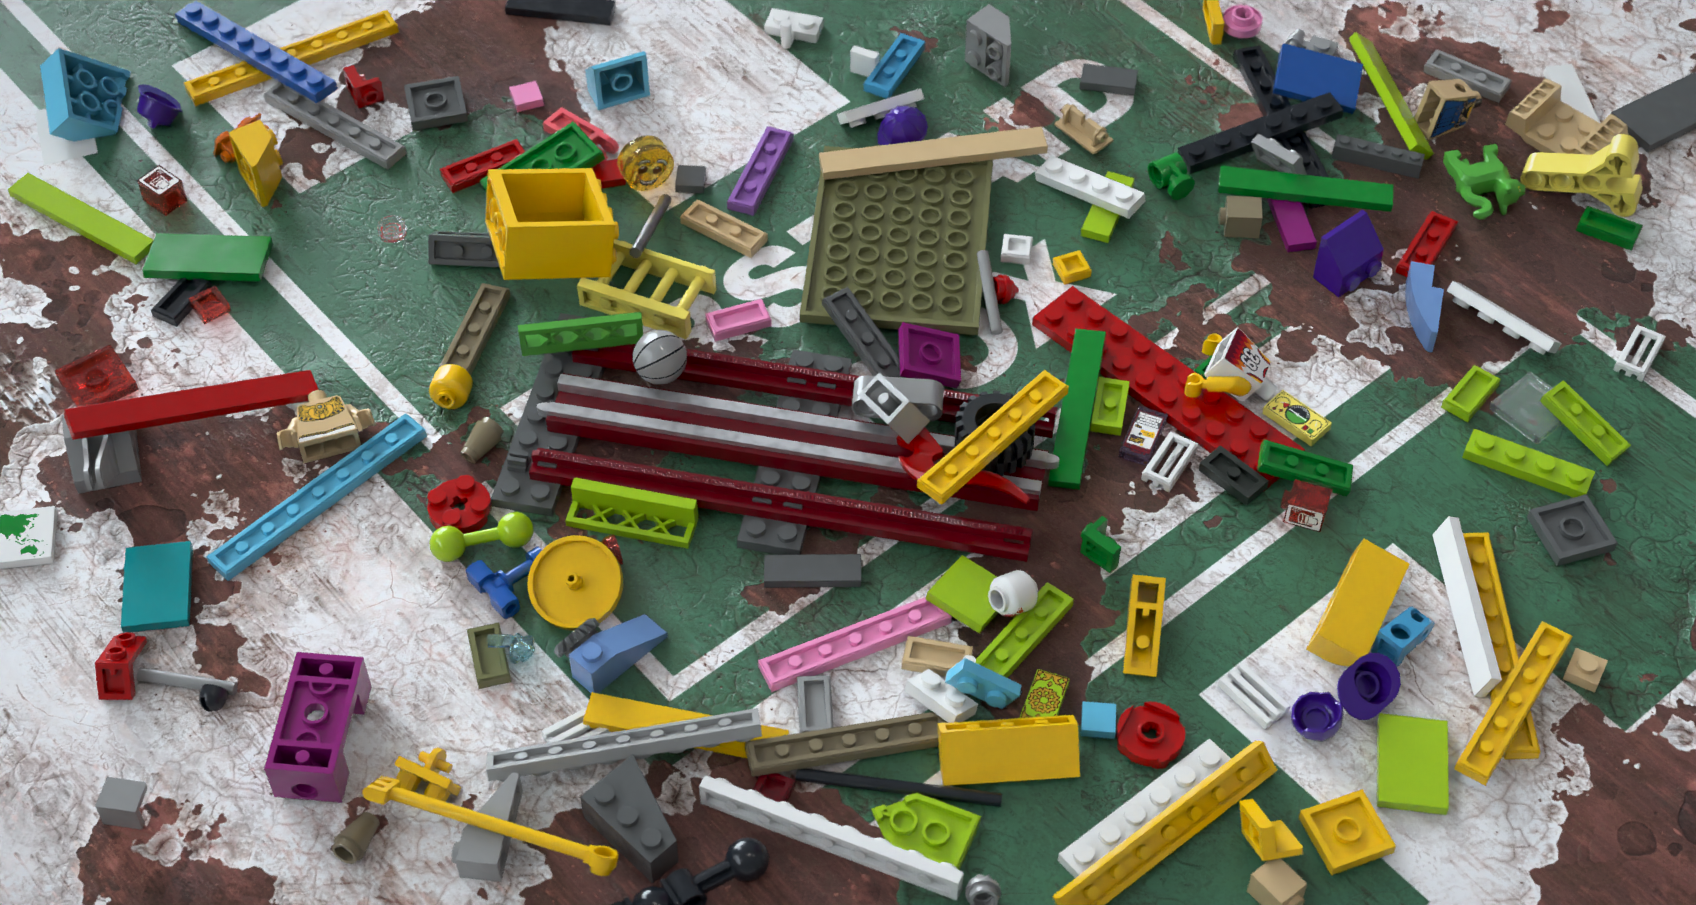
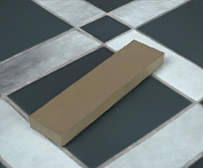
(477, 327)

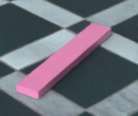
(852, 643)

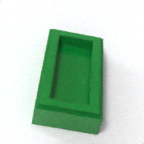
(1609, 228)

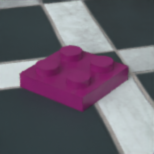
(929, 354)

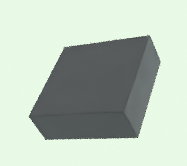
(690, 179)

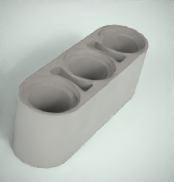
(923, 393)

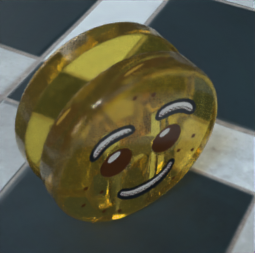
(645, 163)

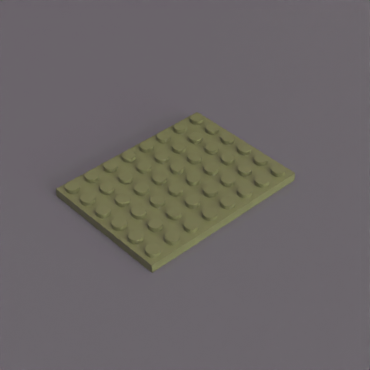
(902, 245)

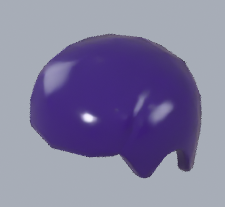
(1317, 716)

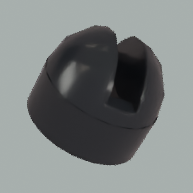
(212, 697)

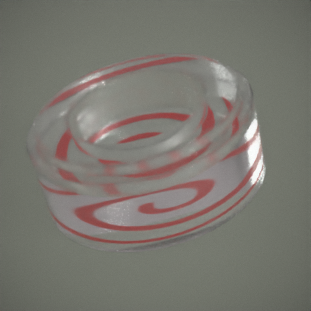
(392, 229)

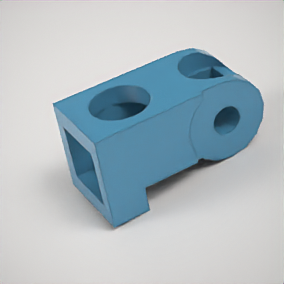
(1402, 635)

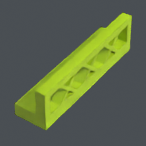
(635, 507)

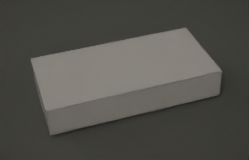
(814, 703)

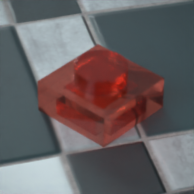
(209, 304)

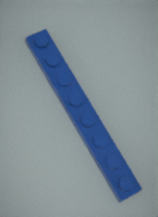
(256, 51)

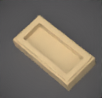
(933, 655)

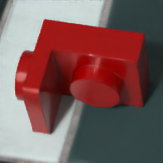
(361, 90)

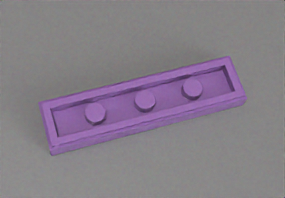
(760, 171)

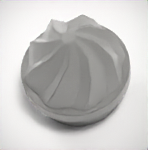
(983, 891)

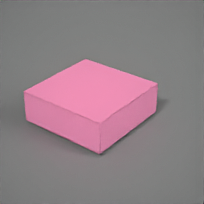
(526, 96)

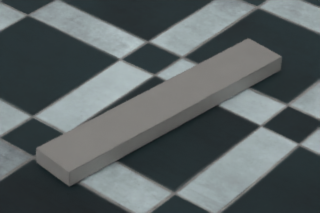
(337, 125)

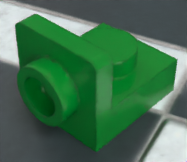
(1099, 547)

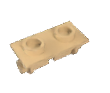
(1082, 130)

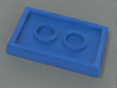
(1308, 74)

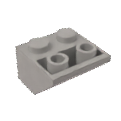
(989, 44)

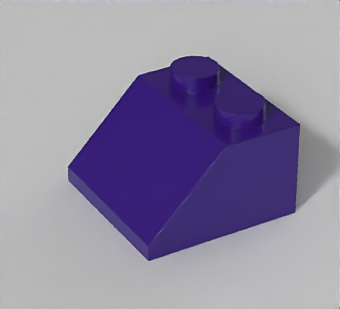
(1348, 255)

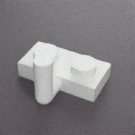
(793, 26)
(941, 697)

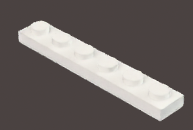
(1142, 808)

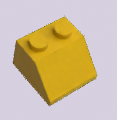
(257, 159)

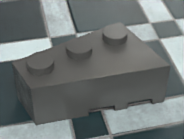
(631, 819)

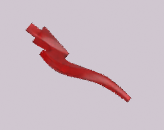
(927, 450)

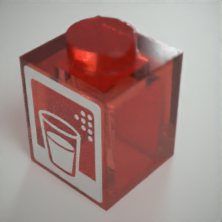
(162, 190)
(1306, 505)

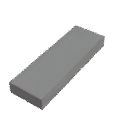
(1478, 79)

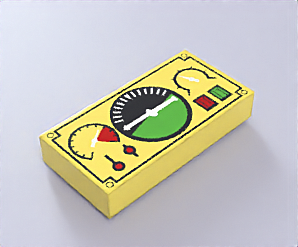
(1296, 418)

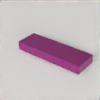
(1292, 225)

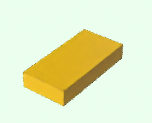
(1213, 20)

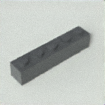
(1377, 156)

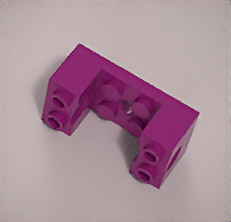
(307, 754)

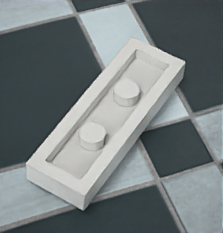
(880, 108)

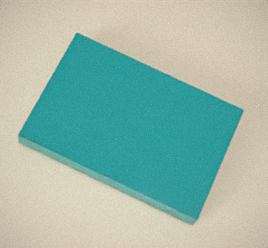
(157, 587)

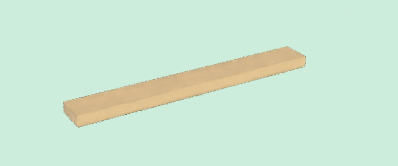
(932, 153)

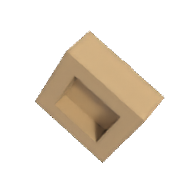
(1585, 670)

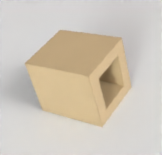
(1277, 884)

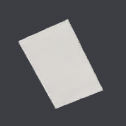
(58, 149)

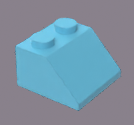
(618, 80)

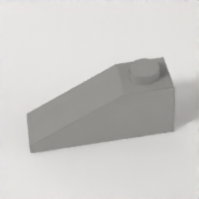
(483, 852)

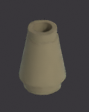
(481, 439)
(355, 838)

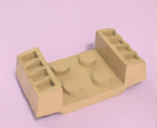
(1559, 128)

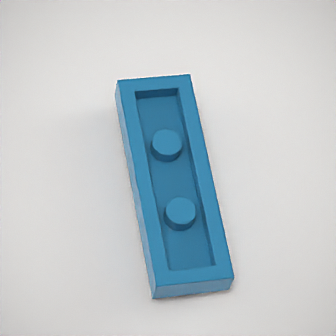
(894, 66)

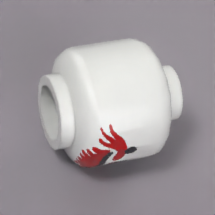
(1013, 593)

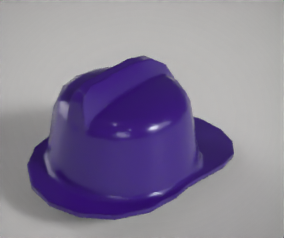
(157, 106)
(1368, 686)

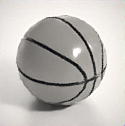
(659, 357)

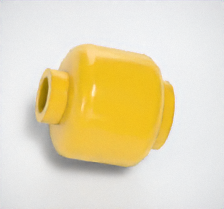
(450, 384)

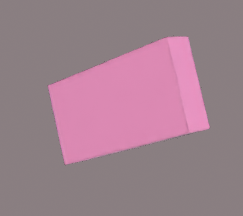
(738, 320)

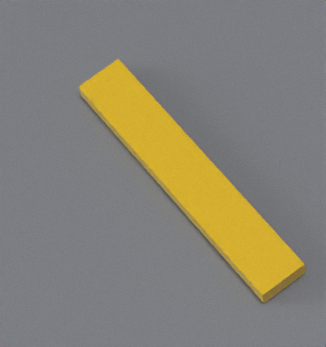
(992, 437)
(1513, 703)
(626, 714)

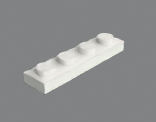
(1090, 186)
(1513, 325)

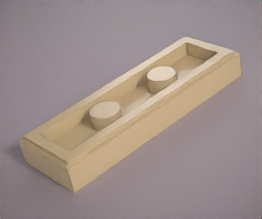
(724, 228)

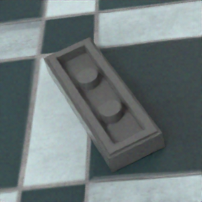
(812, 570)

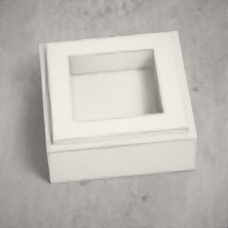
(863, 60)
(1016, 249)

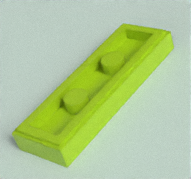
(1102, 222)
(1585, 423)

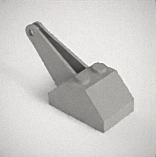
(103, 460)

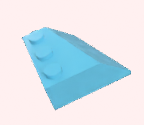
(82, 96)

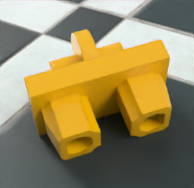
(412, 774)

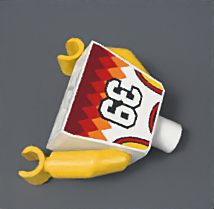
(1234, 368)

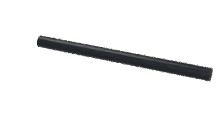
(899, 787)

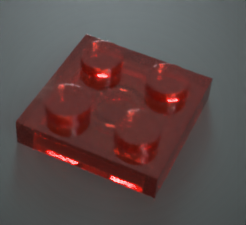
(96, 378)

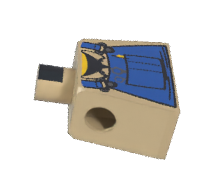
(1446, 107)

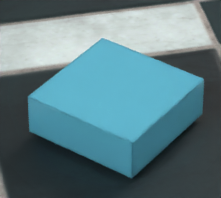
(1098, 720)

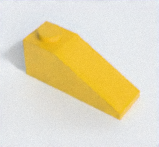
(1144, 625)

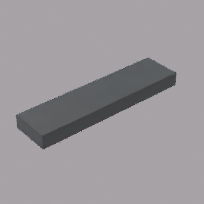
(862, 333)

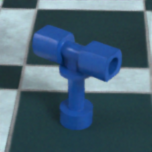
(499, 584)

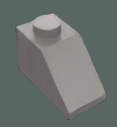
(893, 408)

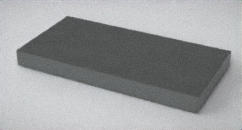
(1661, 114)

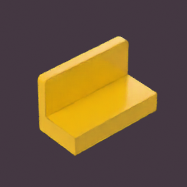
(1267, 837)

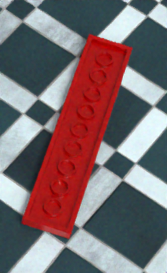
(1160, 380)

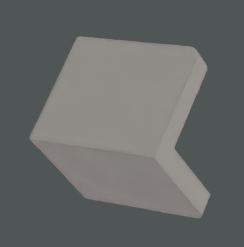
(121, 802)

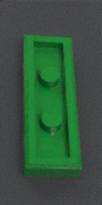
(1305, 466)

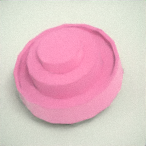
(1242, 21)

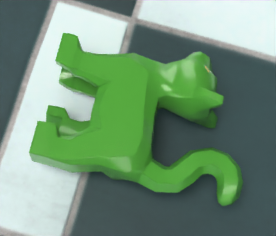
(1483, 178)

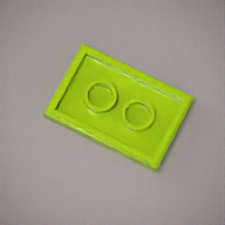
(1412, 764)

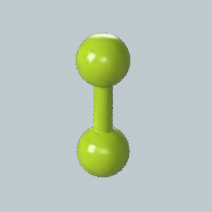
(450, 543)

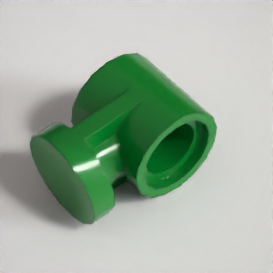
(1171, 172)

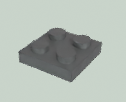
(435, 103)
(1572, 530)

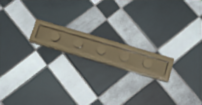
(843, 743)

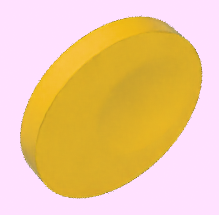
(575, 582)

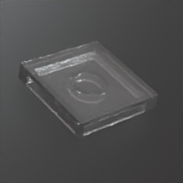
(1523, 410)

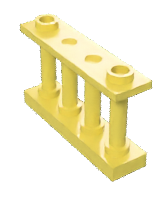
(655, 314)

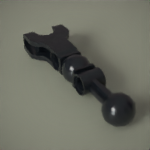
(745, 861)

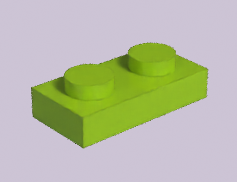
(1109, 406)

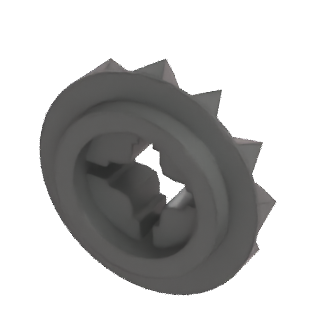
(576, 638)

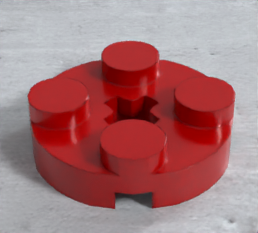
(456, 491)
(1147, 751)

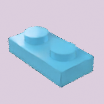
(983, 683)

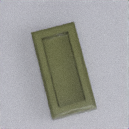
(489, 663)

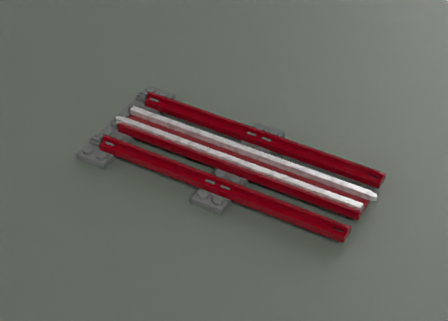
(788, 442)

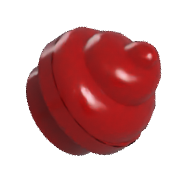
(1004, 288)

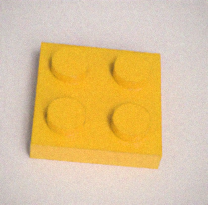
(1347, 832)

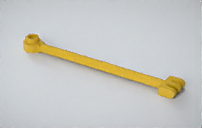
(599, 858)

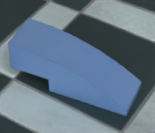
(1423, 303)

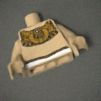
(325, 427)

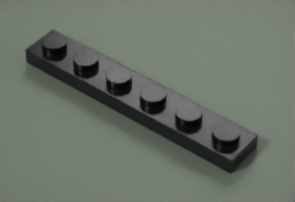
(1276, 125)

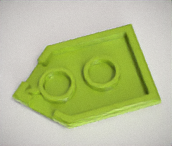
(928, 827)

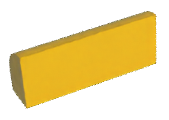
(1358, 605)
(1009, 750)

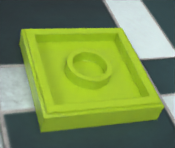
(964, 594)

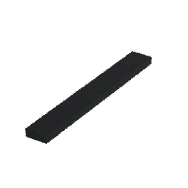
(1260, 82)

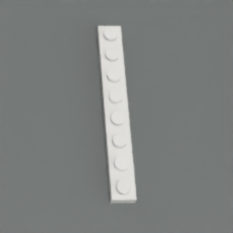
(833, 838)

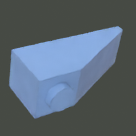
(613, 652)

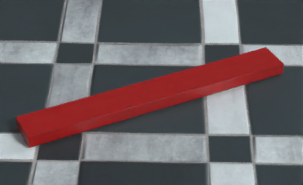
(189, 404)

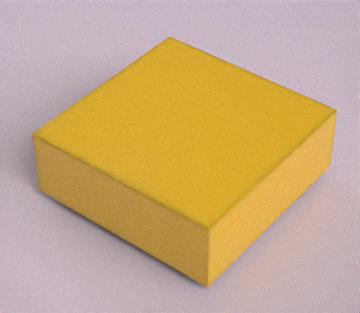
(1072, 267)

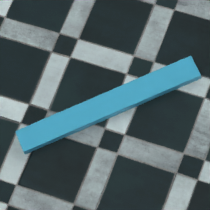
(316, 497)

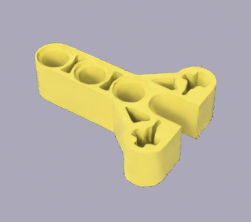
(1604, 175)

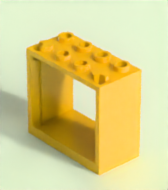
(550, 223)

